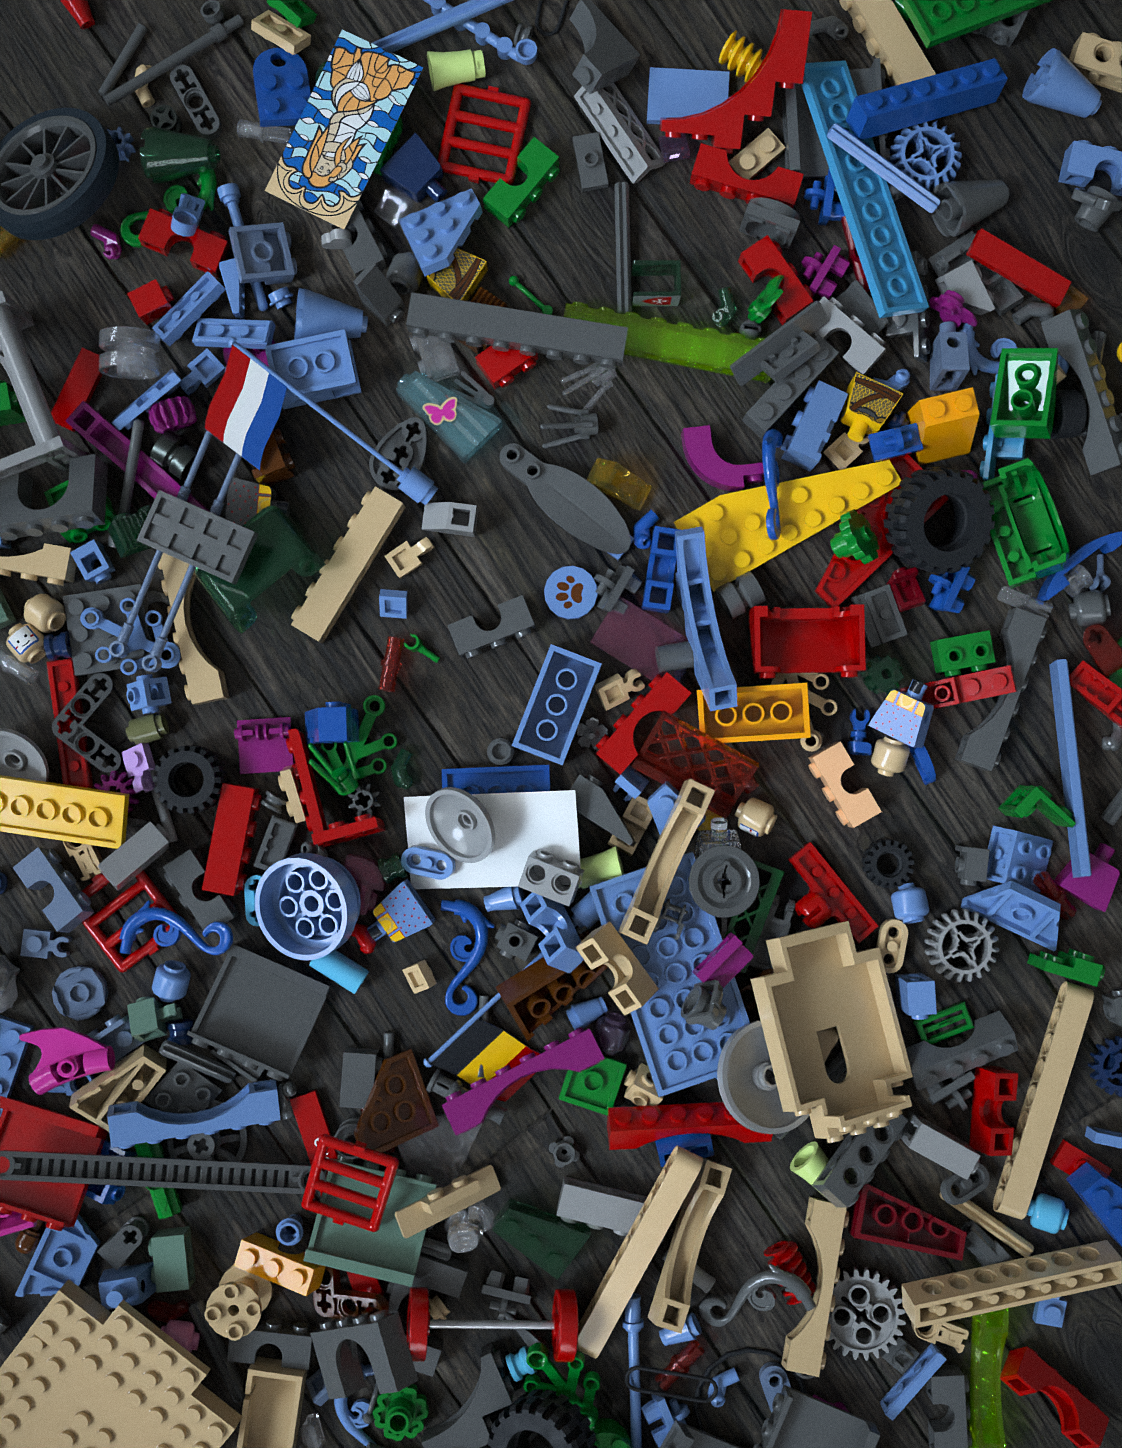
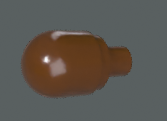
(29, 1238)

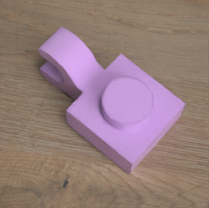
(138, 765)

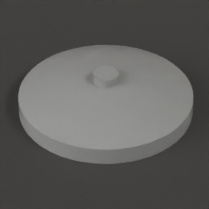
(749, 1083)

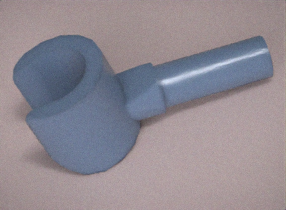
(1101, 578)

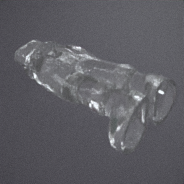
(465, 1234)

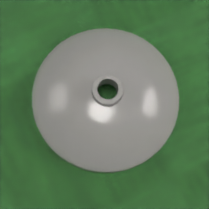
(21, 757)
(460, 824)

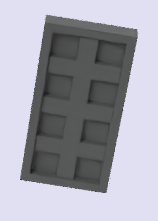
(197, 537)

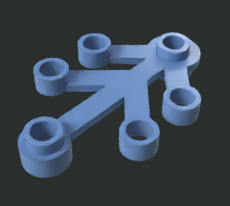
(137, 639)

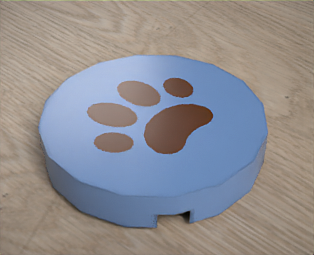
(570, 592)

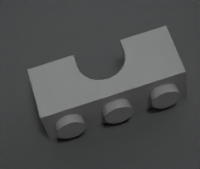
(864, 349)

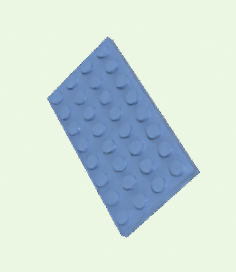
(674, 1050)

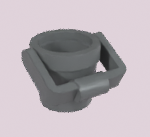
(1095, 206)
(703, 1007)

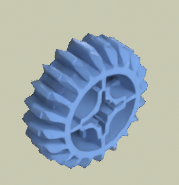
(942, 146)

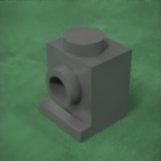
(971, 864)

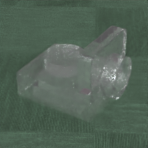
(312, 1432)

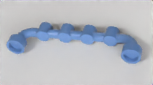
(523, 53)

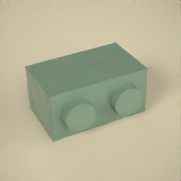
(172, 1259)

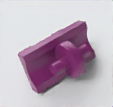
(834, 263)

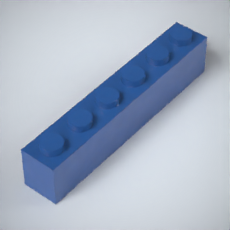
(926, 99)

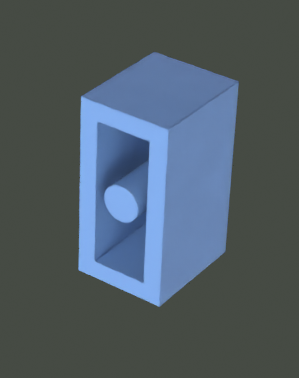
(915, 995)

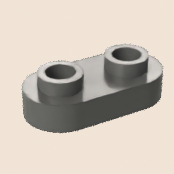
(964, 1188)

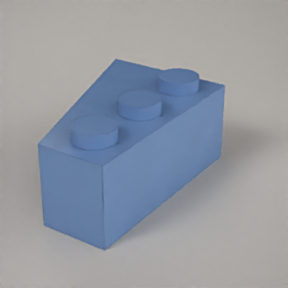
(813, 425)

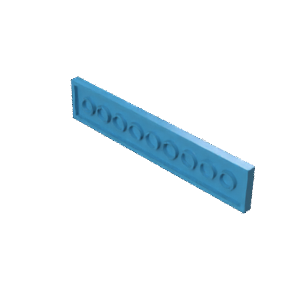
(864, 197)

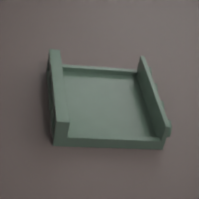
(359, 1251)

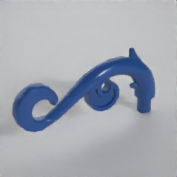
(771, 440)
(177, 926)
(472, 958)

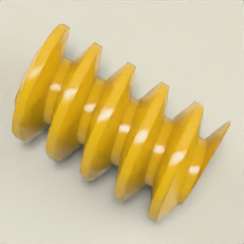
(740, 57)

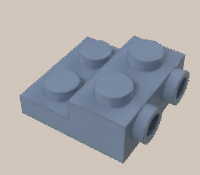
(263, 253)

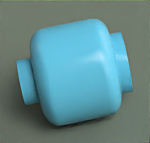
(1048, 1213)

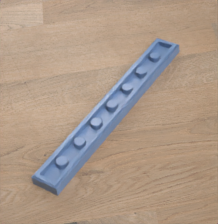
(1070, 767)

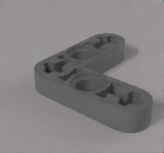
(79, 731)

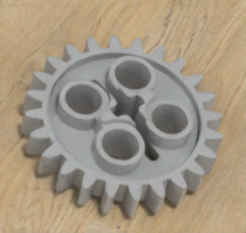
(876, 1295)

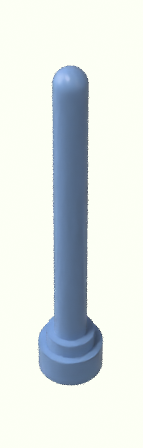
(230, 195)

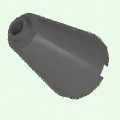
(967, 203)

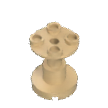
(238, 1303)

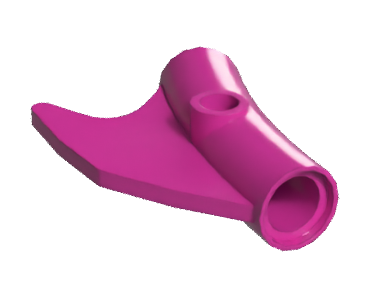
(66, 1057)

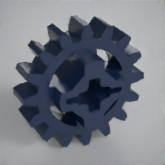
(1105, 1066)

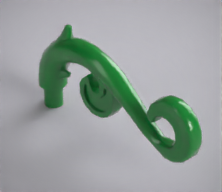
(171, 200)

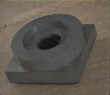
(770, 218)

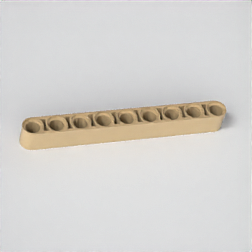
(1043, 1100)
(637, 1250)

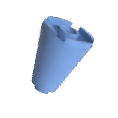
(1061, 87)
(322, 315)

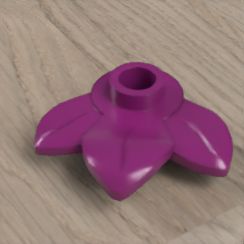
(951, 308)

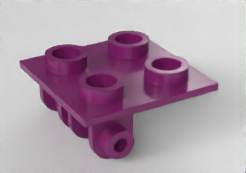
(263, 744)

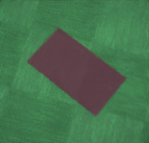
(633, 639)

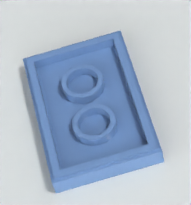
(684, 92)

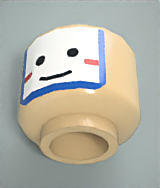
(26, 643)
(756, 817)

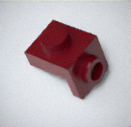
(906, 588)

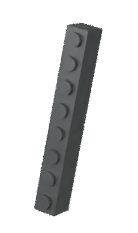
(516, 330)

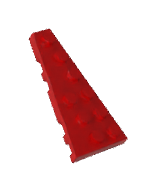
(846, 574)

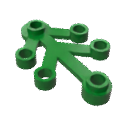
(359, 748)
(561, 1386)

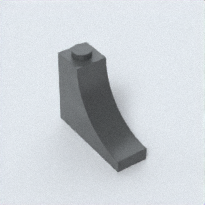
(607, 51)

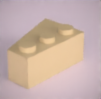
(126, 1083)

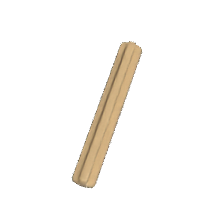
(994, 1226)

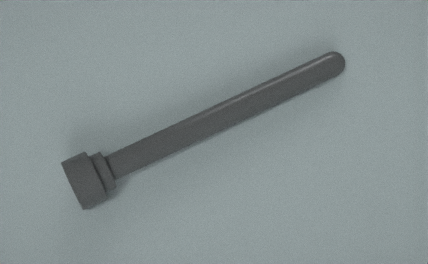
(131, 469)

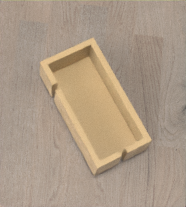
(271, 1405)

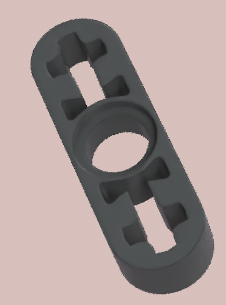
(187, 95)

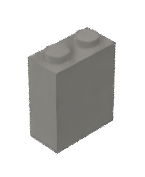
(135, 855)
(940, 1146)

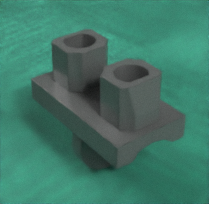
(612, 585)
(939, 1091)
(518, 1294)

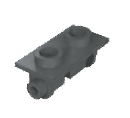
(952, 255)

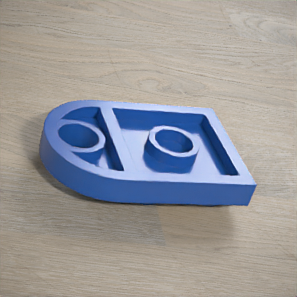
(280, 90)

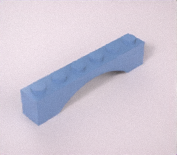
(138, 1123)

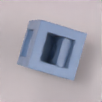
(86, 557)

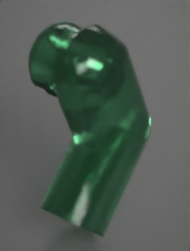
(727, 308)
(399, 770)

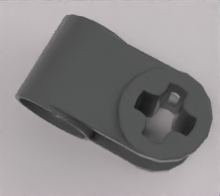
(124, 1242)

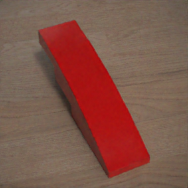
(1098, 691)

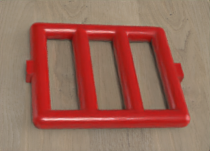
(518, 128)
(108, 944)
(359, 1150)

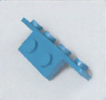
(998, 447)

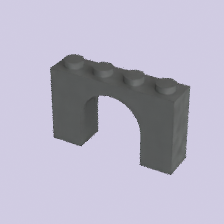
(79, 507)
(435, 1275)
(382, 1340)

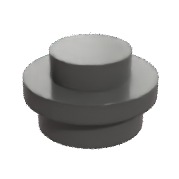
(500, 751)

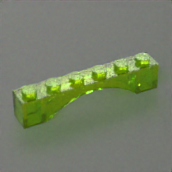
(987, 1348)

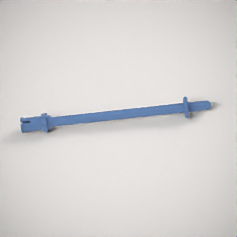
(632, 1324)

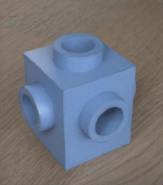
(148, 693)

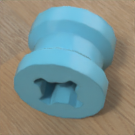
(517, 1364)

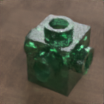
(872, 675)

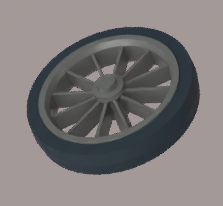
(53, 170)

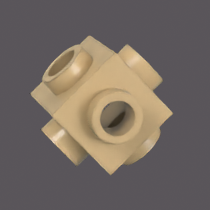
(641, 1087)

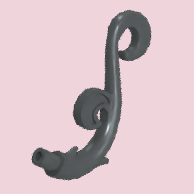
(760, 1302)

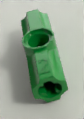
(165, 1199)

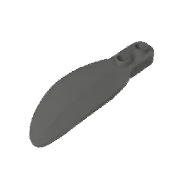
(570, 501)

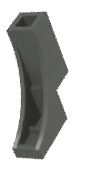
(473, 1421)

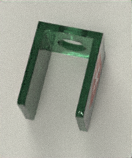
(658, 268)

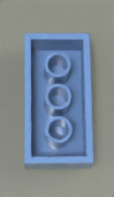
(556, 704)

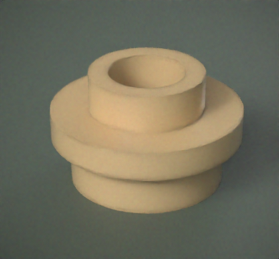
(438, 1308)

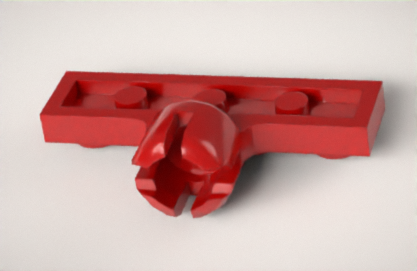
(828, 895)

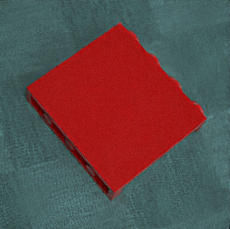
(40, 1129)

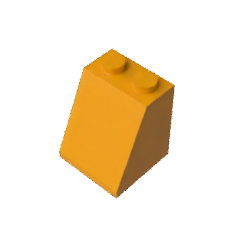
(945, 425)

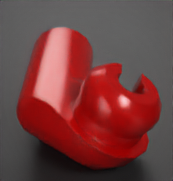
(364, 939)

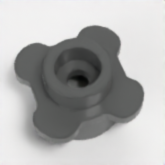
(564, 1159)

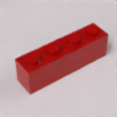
(231, 839)

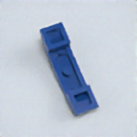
(1056, 582)

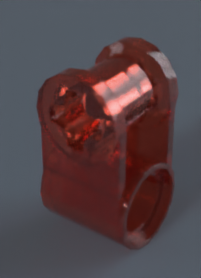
(1106, 654)

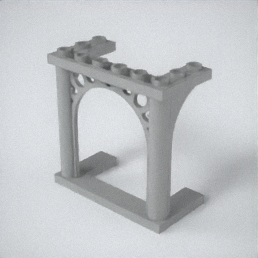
(49, 444)

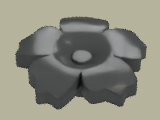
(591, 732)

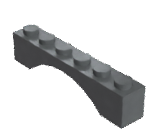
(1104, 436)
(1020, 639)

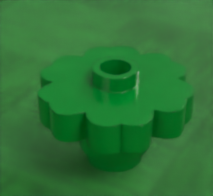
(855, 538)
(401, 1413)

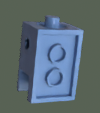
(316, 366)

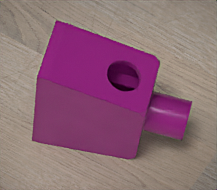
(1094, 889)

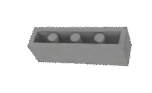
(598, 1205)

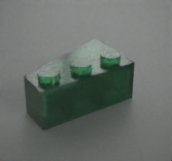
(541, 1235)

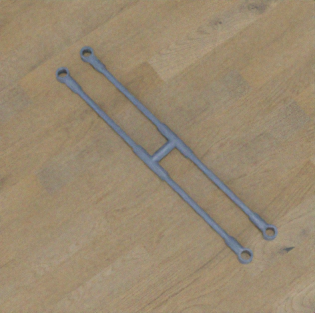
(161, 641)

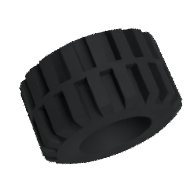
(168, 779)

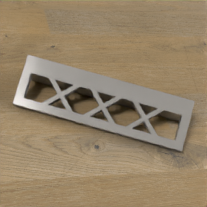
(617, 133)

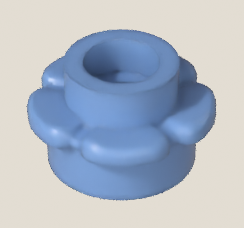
(280, 297)

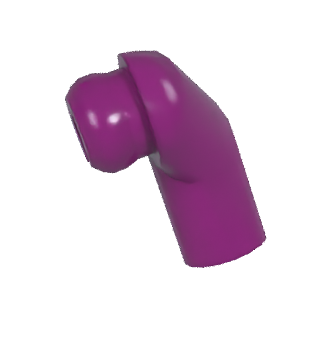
(110, 239)

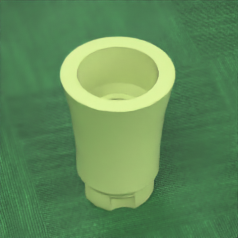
(455, 67)
(601, 867)
(809, 1162)

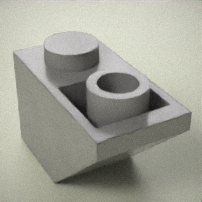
(968, 283)
(450, 518)

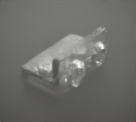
(437, 357)

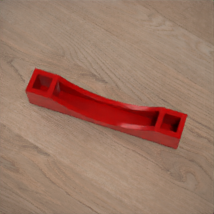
(644, 1124)

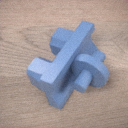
(658, 1409)

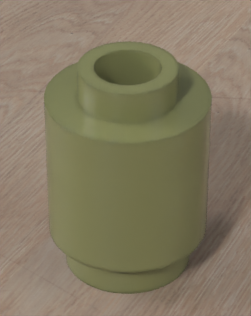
(147, 728)

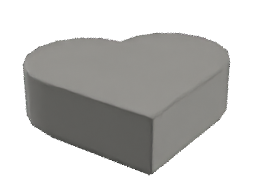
(337, 239)

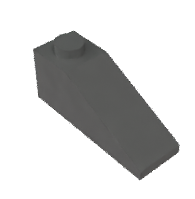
(379, 295)
(598, 807)

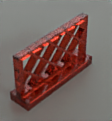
(665, 770)

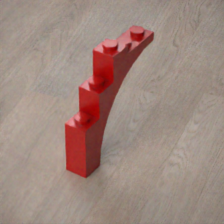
(782, 64)

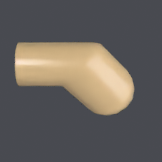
(143, 93)

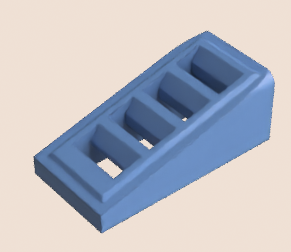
(234, 289)

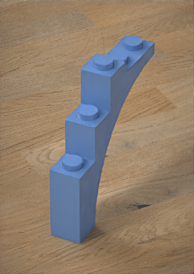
(700, 621)

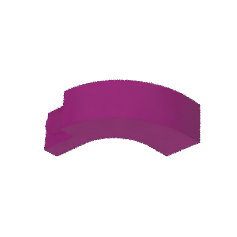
(710, 467)

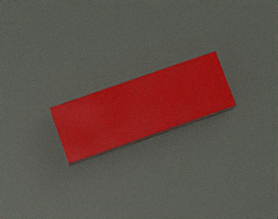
(78, 387)

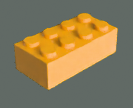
(760, 714)

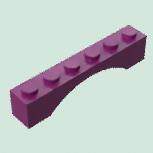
(115, 446)
(471, 1108)

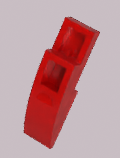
(969, 687)

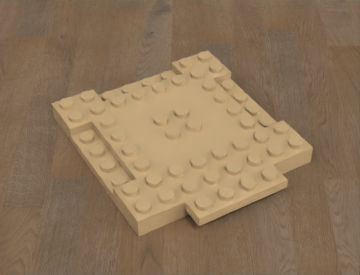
(106, 1383)

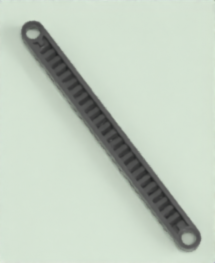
(155, 1172)

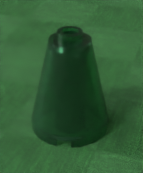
(176, 155)

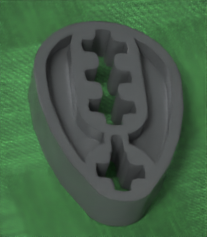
(397, 440)

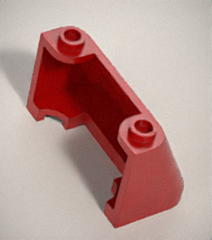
(808, 640)

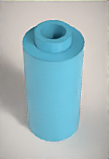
(341, 970)

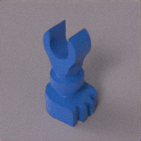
(857, 746)

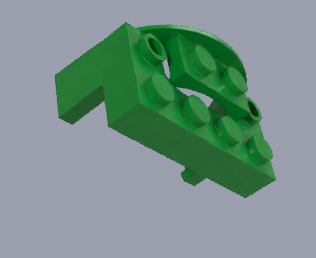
(1036, 521)

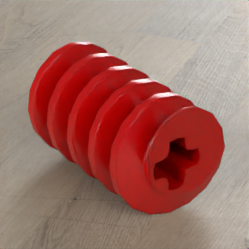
(789, 1259)

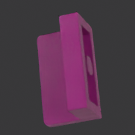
(724, 961)

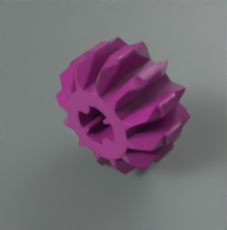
(172, 414)
(120, 783)

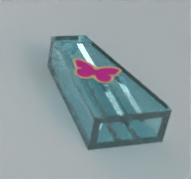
(451, 417)

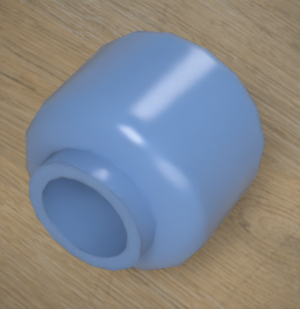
(910, 903)
(171, 981)

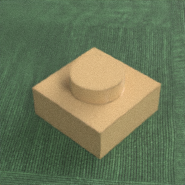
(419, 976)

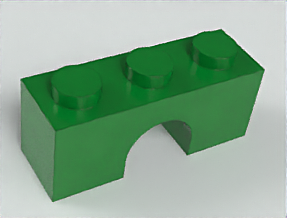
(508, 201)

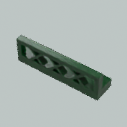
(761, 912)

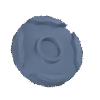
(80, 992)

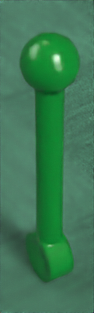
(514, 281)

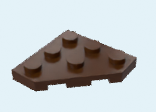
(396, 1105)

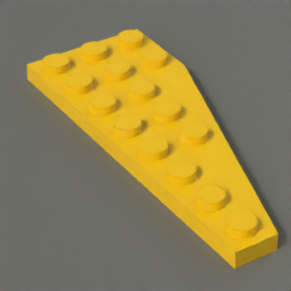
(737, 520)

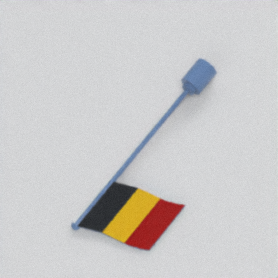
(489, 1045)

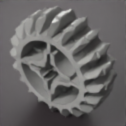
(974, 964)

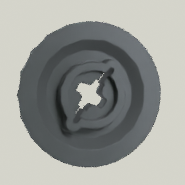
(736, 895)

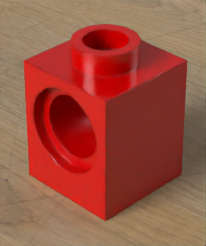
(151, 301)

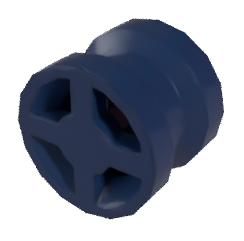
(57, 646)
(178, 1031)

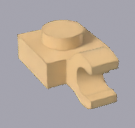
(405, 558)

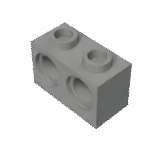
(549, 885)

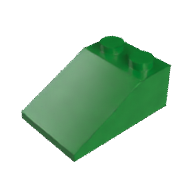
(1025, 393)

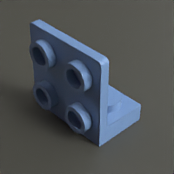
(1017, 857)

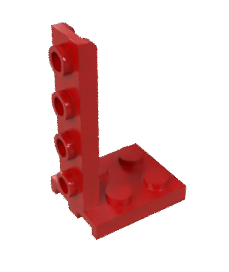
(309, 796)

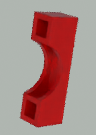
(715, 174)
(619, 748)
(1079, 1418)

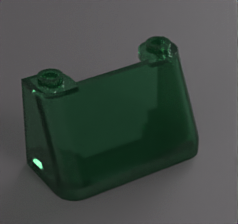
(274, 553)

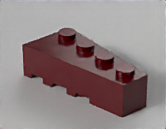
(894, 1222)

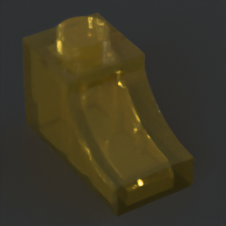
(619, 483)

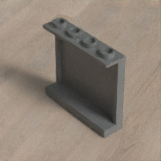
(259, 1013)

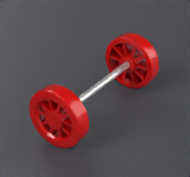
(563, 1324)

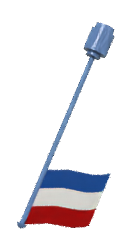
(249, 408)

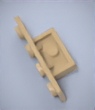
(447, 1201)

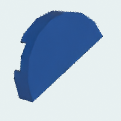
(923, 764)

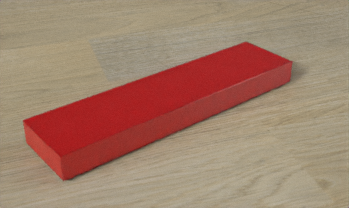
(1018, 268)

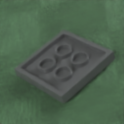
(86, 641)

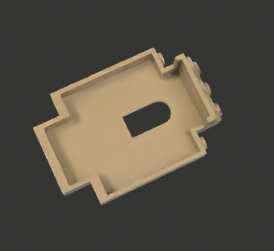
(825, 985)

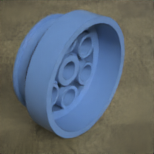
(288, 925)

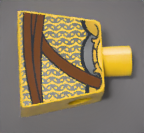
(459, 278)
(867, 406)

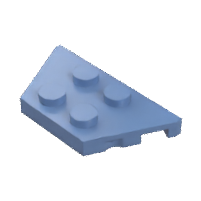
(1018, 911)
(59, 1258)

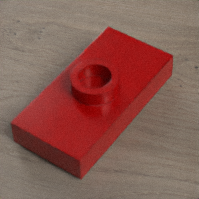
(1070, 1158)

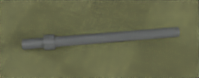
(217, 34)

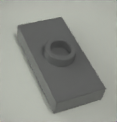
(590, 161)
(276, 842)

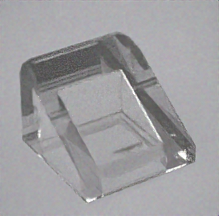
(393, 206)

